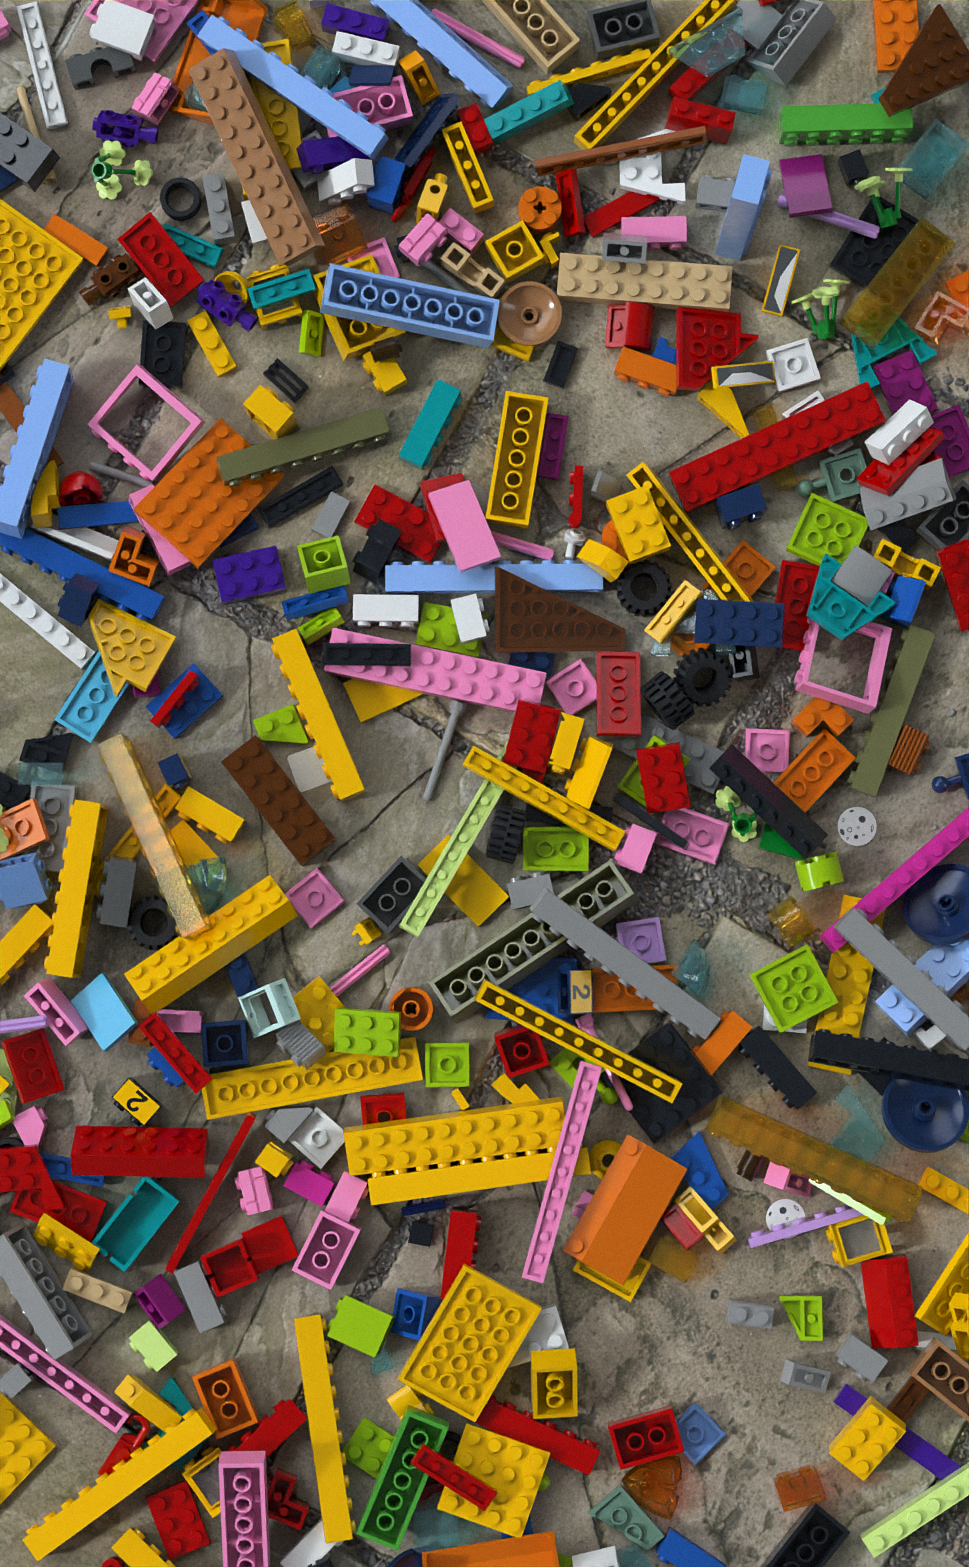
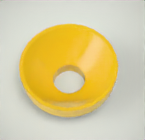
(227, 279)
(598, 1152)

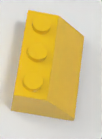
(588, 770)

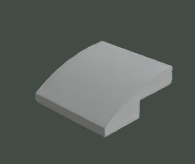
(758, 22)
(861, 576)

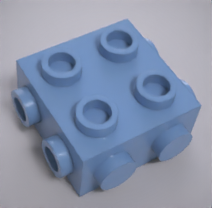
(23, 881)

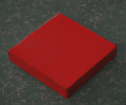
(270, 1244)

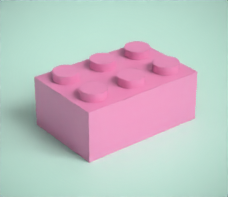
(326, 1249)

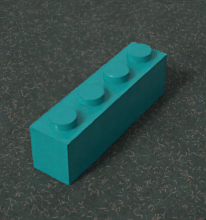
(529, 111)
(430, 424)

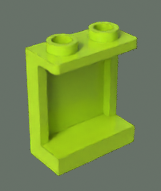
(360, 1326)

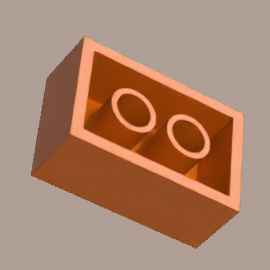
(226, 1397)

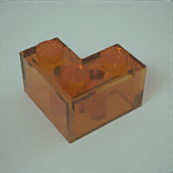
(940, 315)

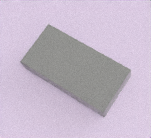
(330, 515)

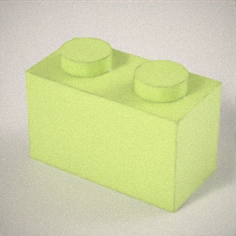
(153, 1346)

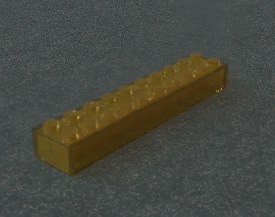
(814, 1158)

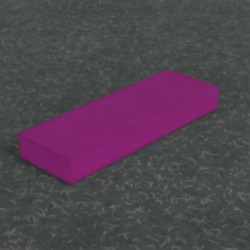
(552, 446)

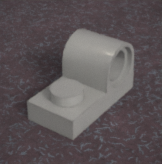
(805, 1376)

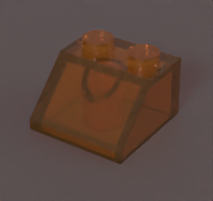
(339, 234)
(799, 1488)

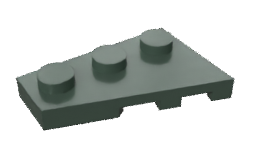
(628, 1517)

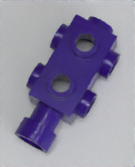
(123, 128)
(225, 305)

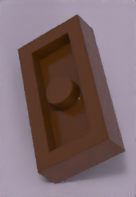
(908, 1399)

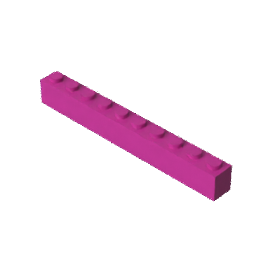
(905, 875)

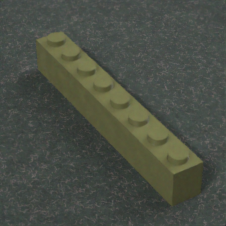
(302, 446)
(891, 711)

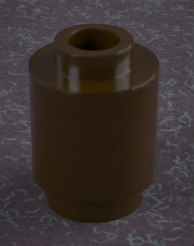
(386, 350)
(750, 1165)

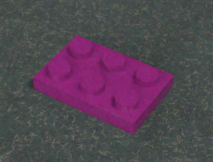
(903, 381)

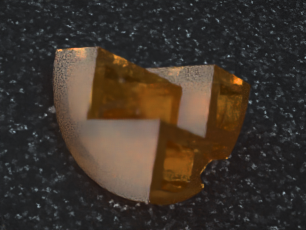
(655, 1485)

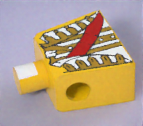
(433, 198)

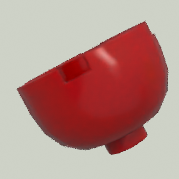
(80, 489)

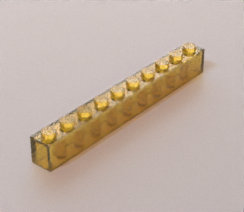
(155, 837)

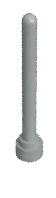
(456, 710)

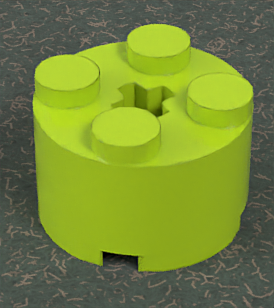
(819, 871)

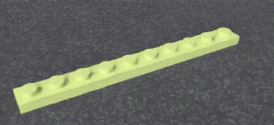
(452, 855)

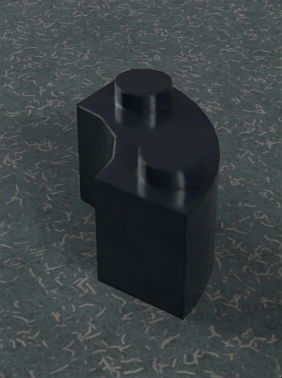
(374, 555)

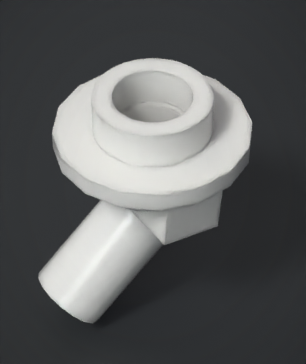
(573, 537)

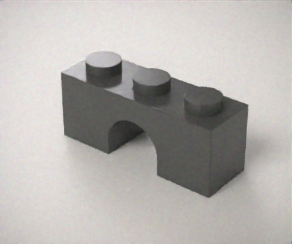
(83, 66)

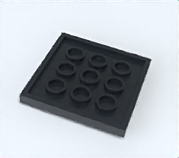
(864, 256)
(673, 1056)

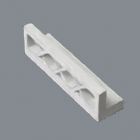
(81, 538)

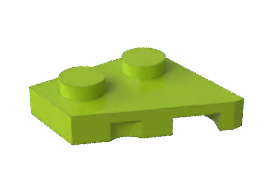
(281, 726)
(805, 1314)

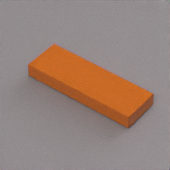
(76, 240)

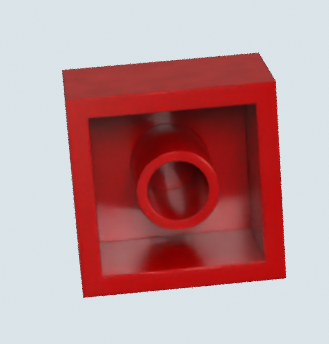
(521, 1050)

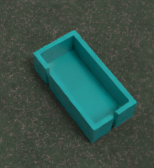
(136, 1222)

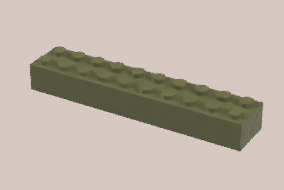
(529, 943)

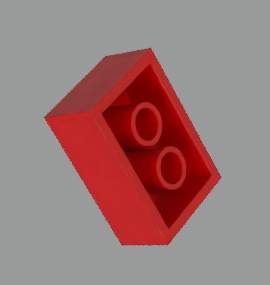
(645, 1437)

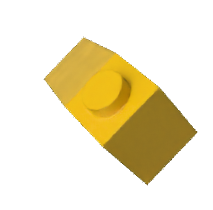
(724, 406)
(147, 1402)

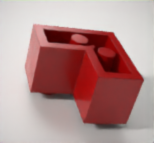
(280, 1504)

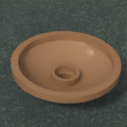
(531, 299)

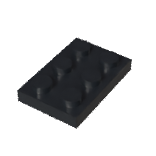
(164, 352)

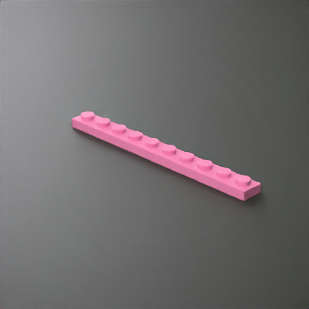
(561, 1172)

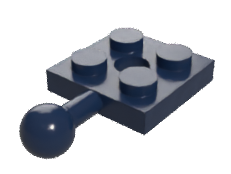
(940, 784)

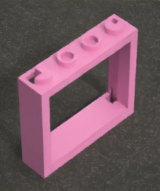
(195, 420)
(868, 703)

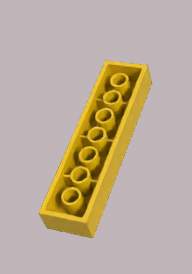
(320, 718)
(75, 895)
(189, 962)

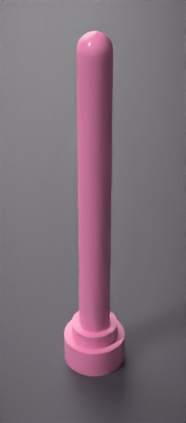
(586, 1023)

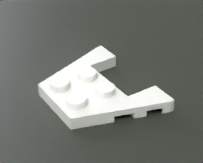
(644, 176)

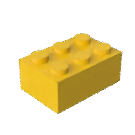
(269, 413)
(638, 525)
(554, 1383)
(867, 1438)

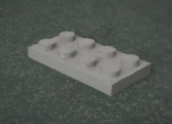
(55, 807)

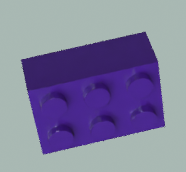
(249, 575)

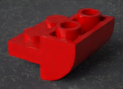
(629, 326)

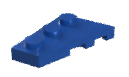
(701, 1171)

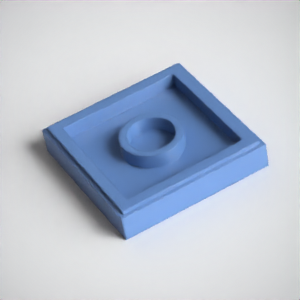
(698, 1433)

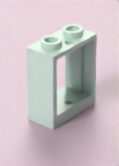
(281, 1003)

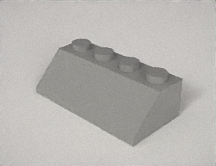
(793, 40)
(922, 490)

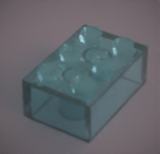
(932, 159)

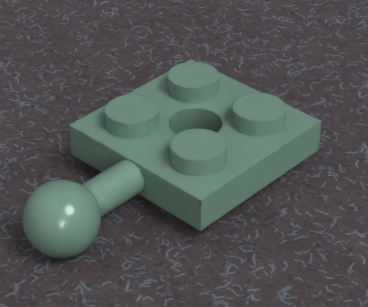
(831, 468)

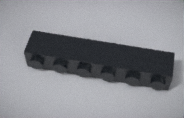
(768, 801)

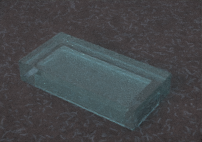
(40, 773)

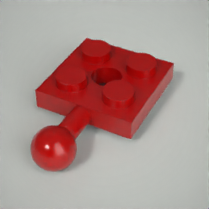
(374, 1104)

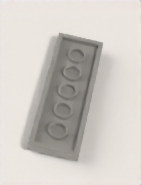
(701, 754)

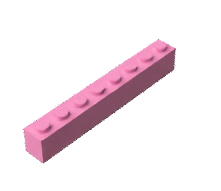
(62, 1376)

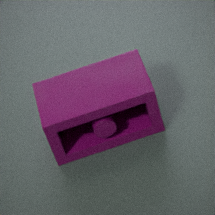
(159, 1301)

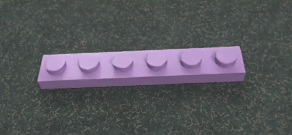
(802, 1225)

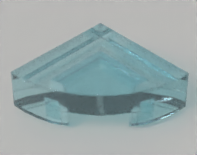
(382, 1362)

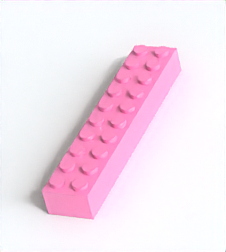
(447, 675)

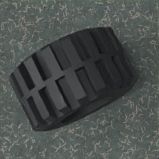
(649, 570)
(718, 683)
(667, 700)
(506, 834)
(136, 928)

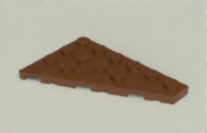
(930, 67)
(543, 622)

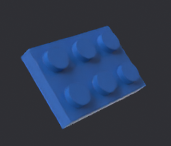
(195, 705)

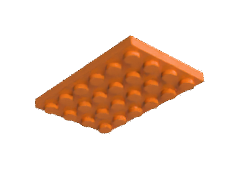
(192, 503)

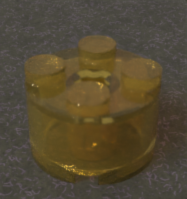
(792, 921)

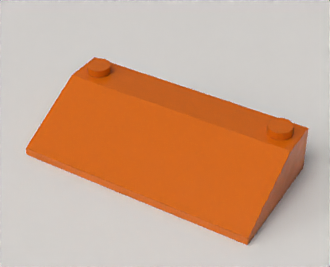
(241, 14)
(625, 1209)
(524, 1551)

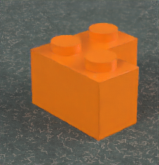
(128, 559)
(823, 712)

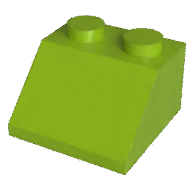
(323, 564)

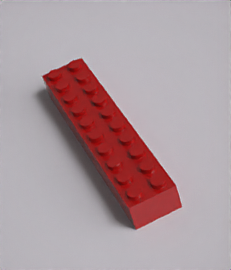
(777, 447)

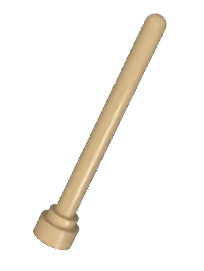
(51, 177)

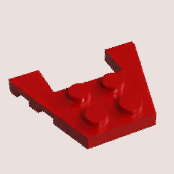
(24, 1170)

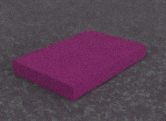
(805, 186)
(956, 444)

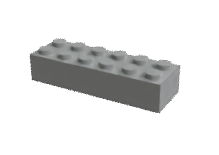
(40, 1293)

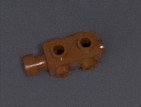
(116, 277)

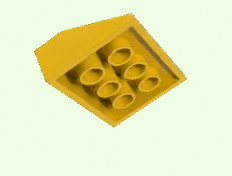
(351, 335)

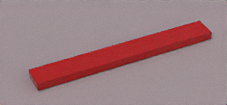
(210, 1192)

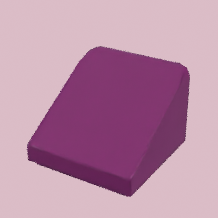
(152, 691)

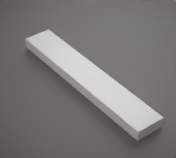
(42, 65)

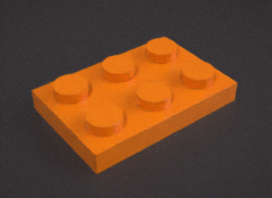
(23, 828)

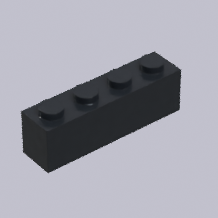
(777, 1067)

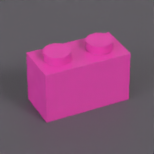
(309, 1183)

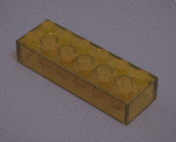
(897, 283)

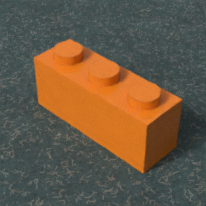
(646, 371)
(722, 1040)

